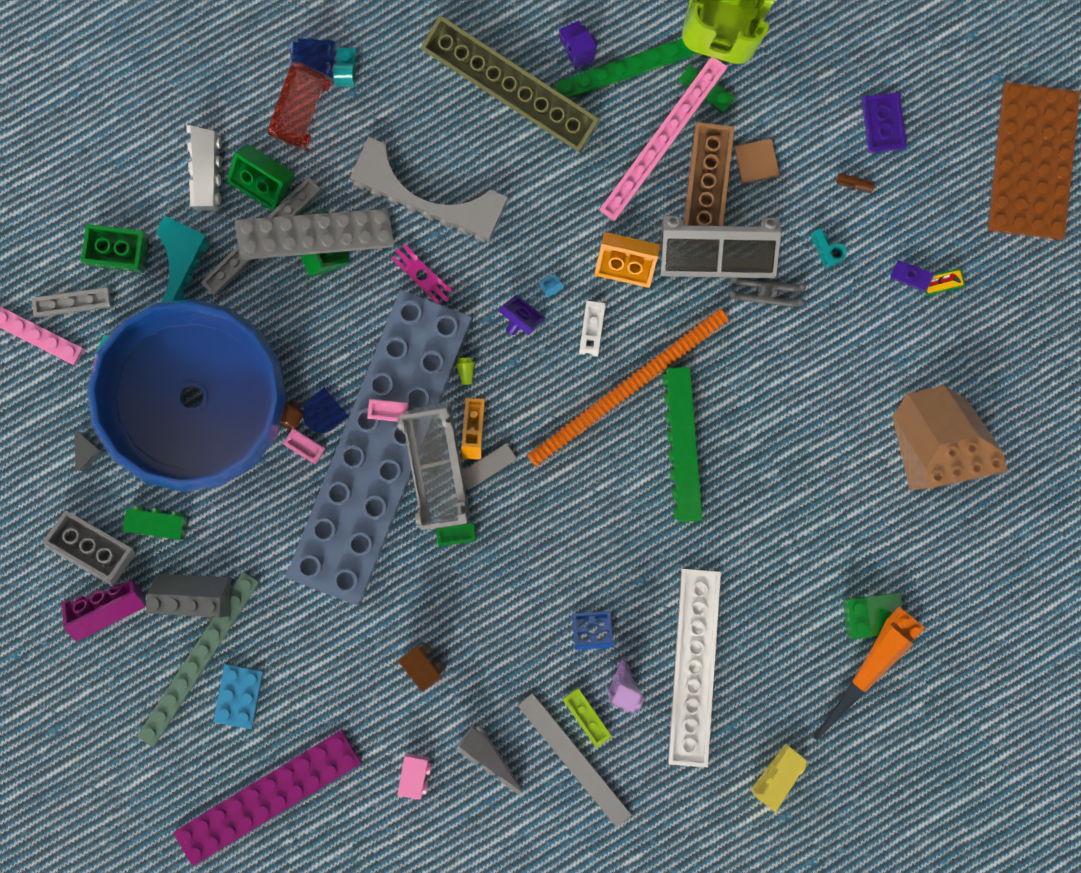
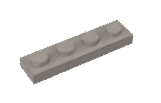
(71, 302)

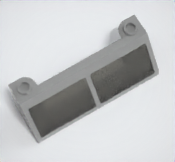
(719, 249)

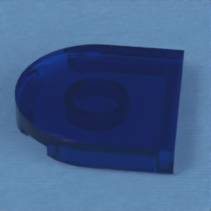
(323, 412)

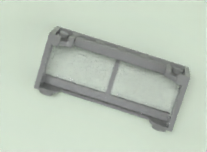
(435, 466)

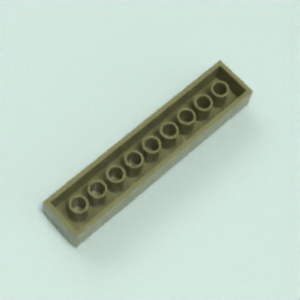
(510, 84)

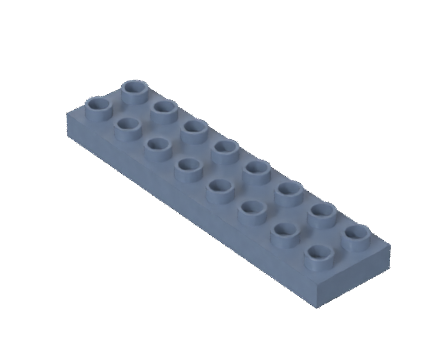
(373, 455)

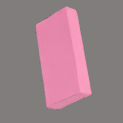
(386, 409)
(304, 446)

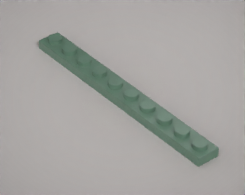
(197, 661)

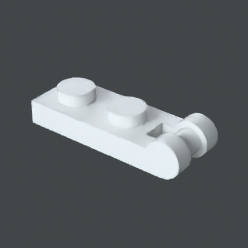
(592, 327)

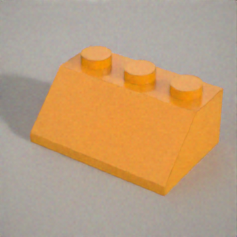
(627, 259)

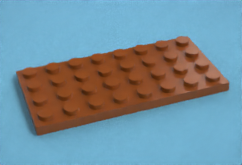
(1033, 161)

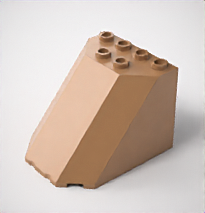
(944, 440)

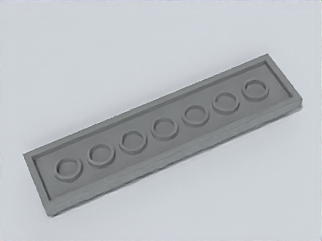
(313, 234)

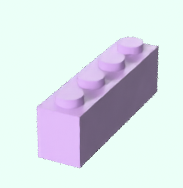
(623, 689)

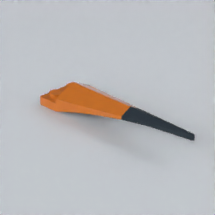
(888, 648)

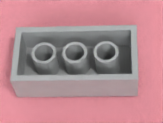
(89, 548)

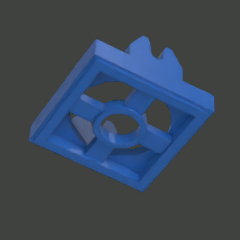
(605, 617)

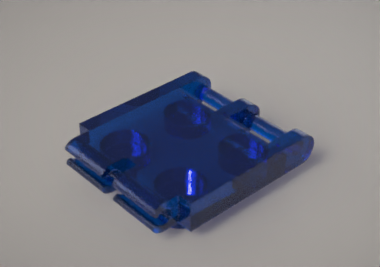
(313, 54)

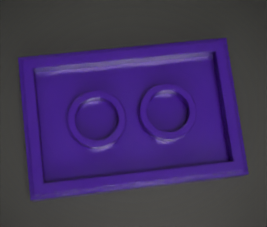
(883, 122)

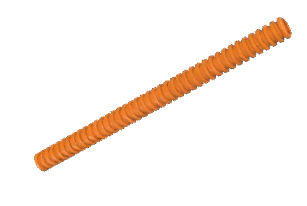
(628, 387)

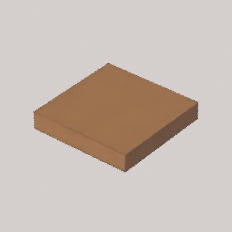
(756, 161)

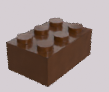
(422, 666)

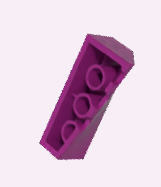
(101, 609)

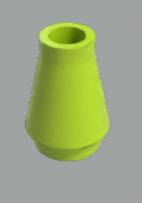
(465, 368)

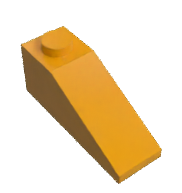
(473, 428)

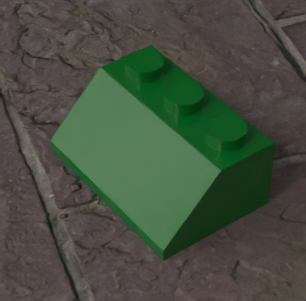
(259, 177)
(324, 262)

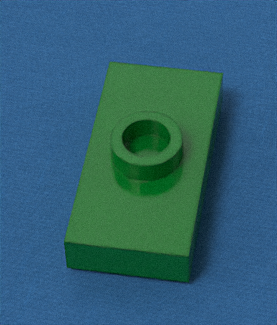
(456, 534)

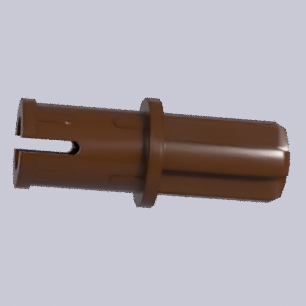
(855, 182)

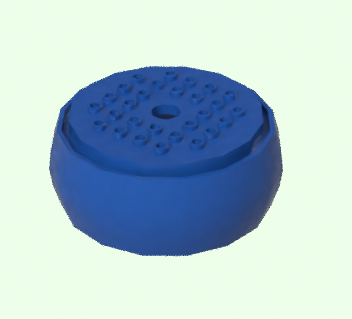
(140, 384)

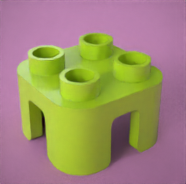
(726, 28)

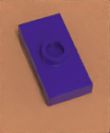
(912, 276)

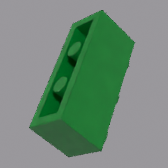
(155, 523)

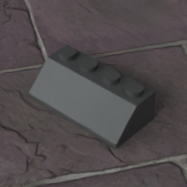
(189, 595)

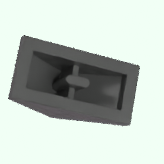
(85, 451)

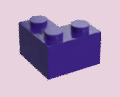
(578, 44)

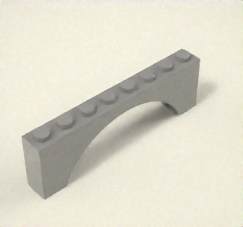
(473, 217)

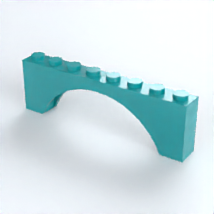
(184, 251)

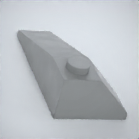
(480, 749)

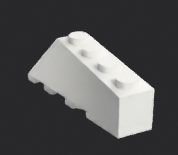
(204, 169)

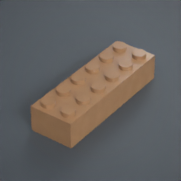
(708, 175)

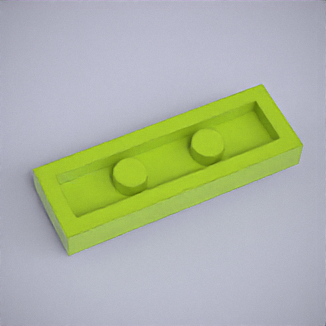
(587, 717)

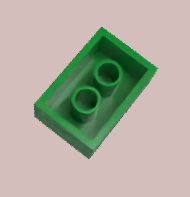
(115, 248)

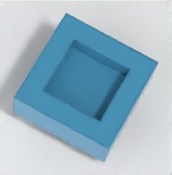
(551, 285)

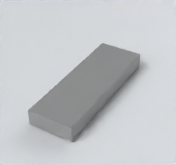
(488, 466)

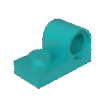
(345, 67)
(825, 251)

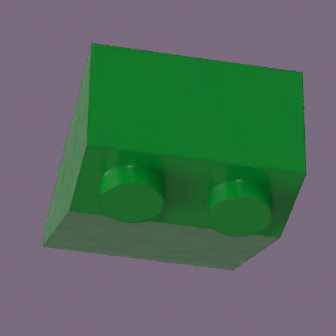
(868, 614)

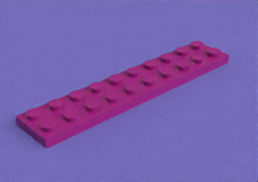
(267, 797)

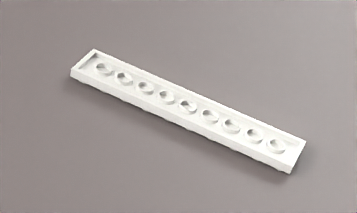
(694, 668)

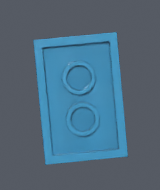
(238, 696)

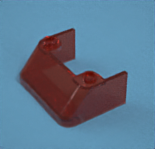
(297, 105)

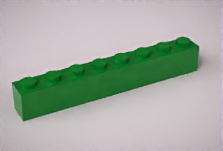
(683, 444)

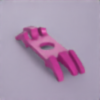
(415, 265)

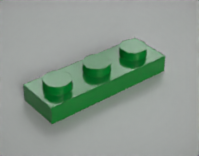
(717, 98)

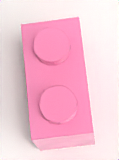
(413, 776)

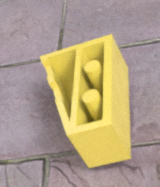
(779, 777)

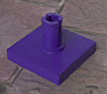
(521, 316)

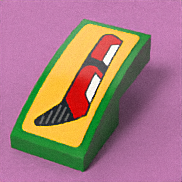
(946, 281)

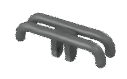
(767, 292)

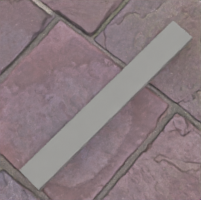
(232, 264)
(574, 760)

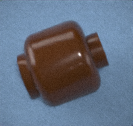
(292, 415)

